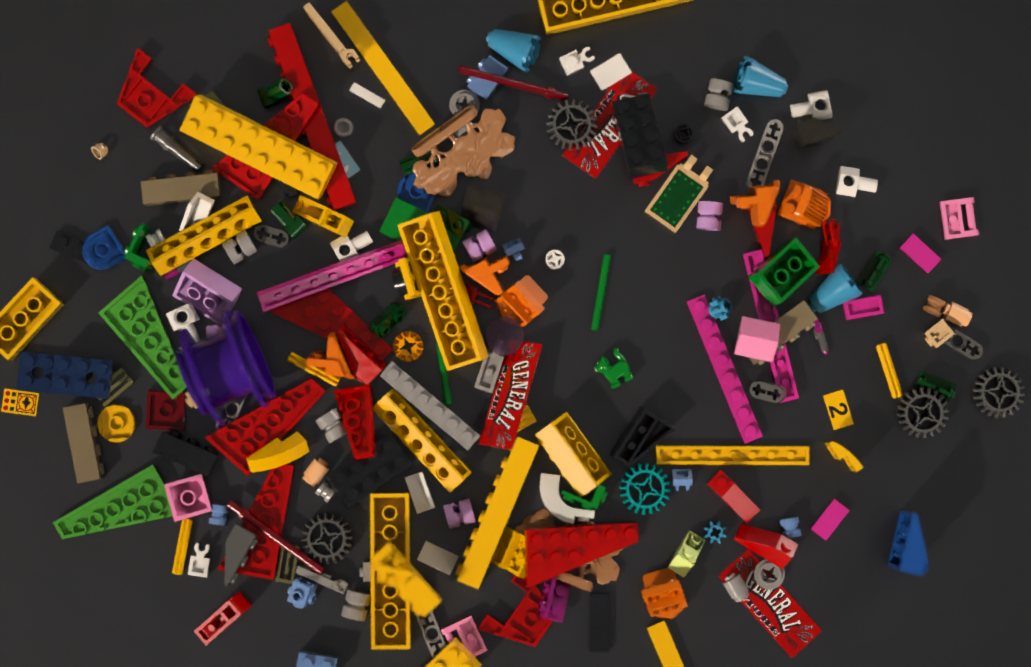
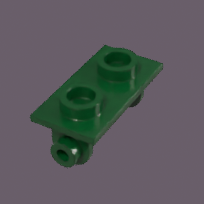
(453, 221)
(874, 271)
(394, 314)
(943, 386)

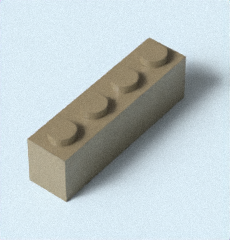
(180, 189)
(792, 323)
(83, 442)

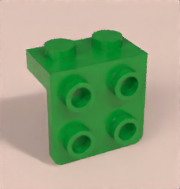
(133, 250)
(598, 496)

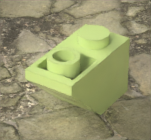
(686, 554)

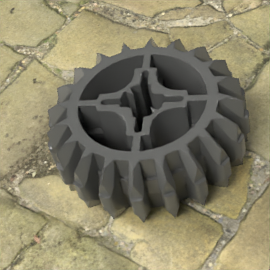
(588, 120)
(1015, 394)
(926, 404)
(323, 528)

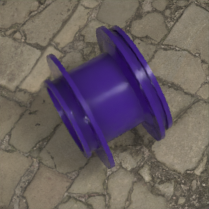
(224, 367)

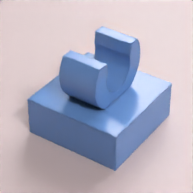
(514, 248)
(682, 477)

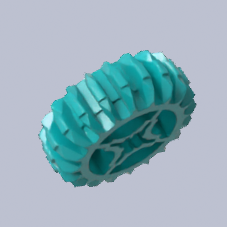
(660, 495)

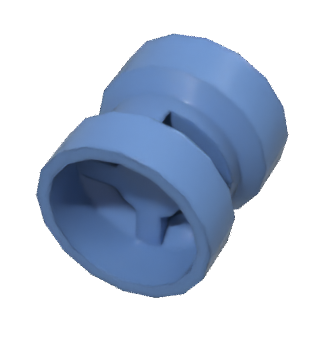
(219, 514)
(790, 526)

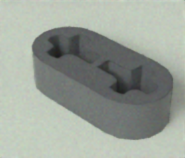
(269, 240)
(769, 387)

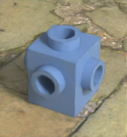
(302, 592)

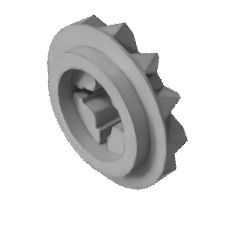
(459, 97)
(769, 583)

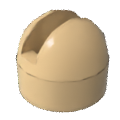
(99, 150)

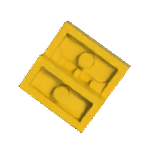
(840, 452)
(510, 552)

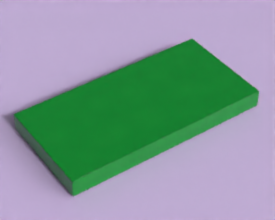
(403, 212)

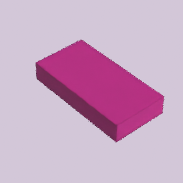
(920, 253)
(863, 307)
(829, 519)

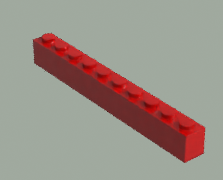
(317, 128)

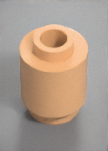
(957, 314)
(316, 471)

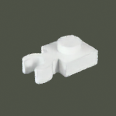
(573, 62)
(735, 122)
(199, 564)

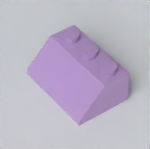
(206, 290)

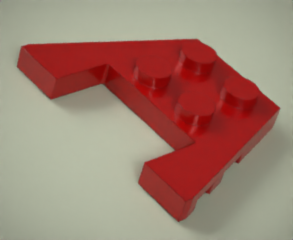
(146, 101)
(524, 623)

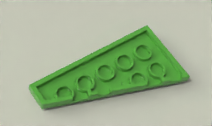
(139, 326)
(128, 503)

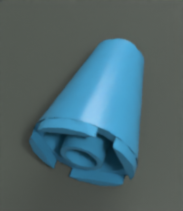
(516, 47)
(756, 79)
(834, 290)

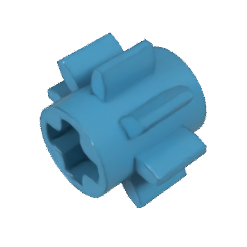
(720, 308)
(720, 534)

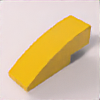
(323, 216)
(278, 453)

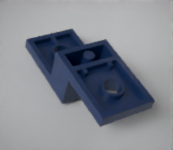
(64, 375)

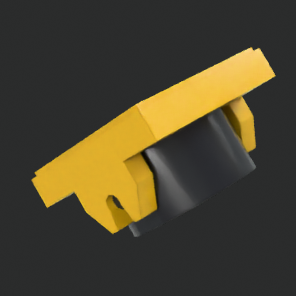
(405, 280)

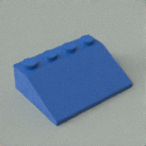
(908, 547)

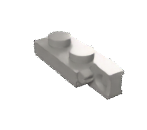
(489, 372)
(323, 579)

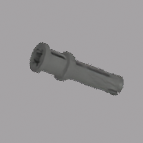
(170, 143)

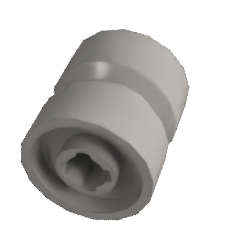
(718, 95)
(245, 243)
(332, 425)
(356, 605)

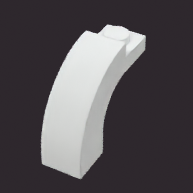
(552, 501)

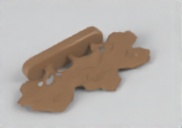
(468, 154)
(603, 568)

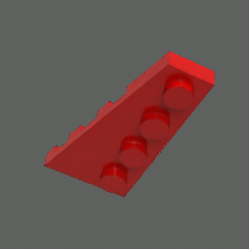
(357, 415)

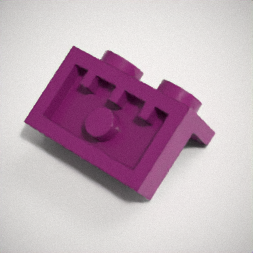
(554, 600)

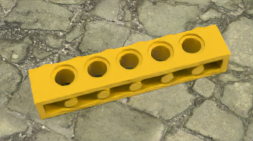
(203, 235)
(421, 440)

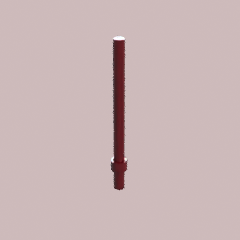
(548, 92)
(245, 514)

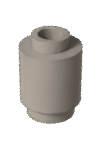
(736, 587)

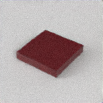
(165, 412)

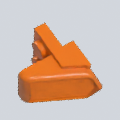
(759, 200)
(805, 205)
(484, 272)
(522, 301)
(334, 361)
(663, 594)

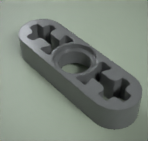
(966, 352)

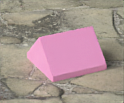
(757, 339)
(187, 497)

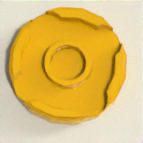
(116, 423)

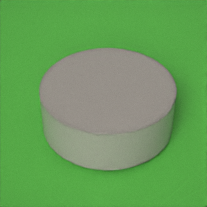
(343, 127)

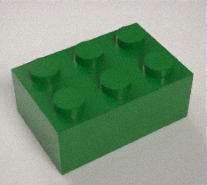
(784, 271)

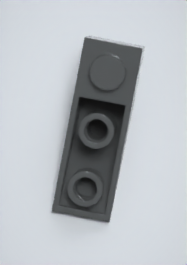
(236, 548)

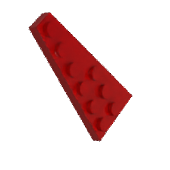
(289, 123)
(327, 313)
(263, 425)
(270, 509)
(563, 548)

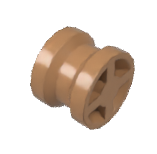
(934, 305)

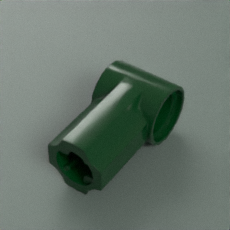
(274, 92)
(407, 163)
(291, 223)

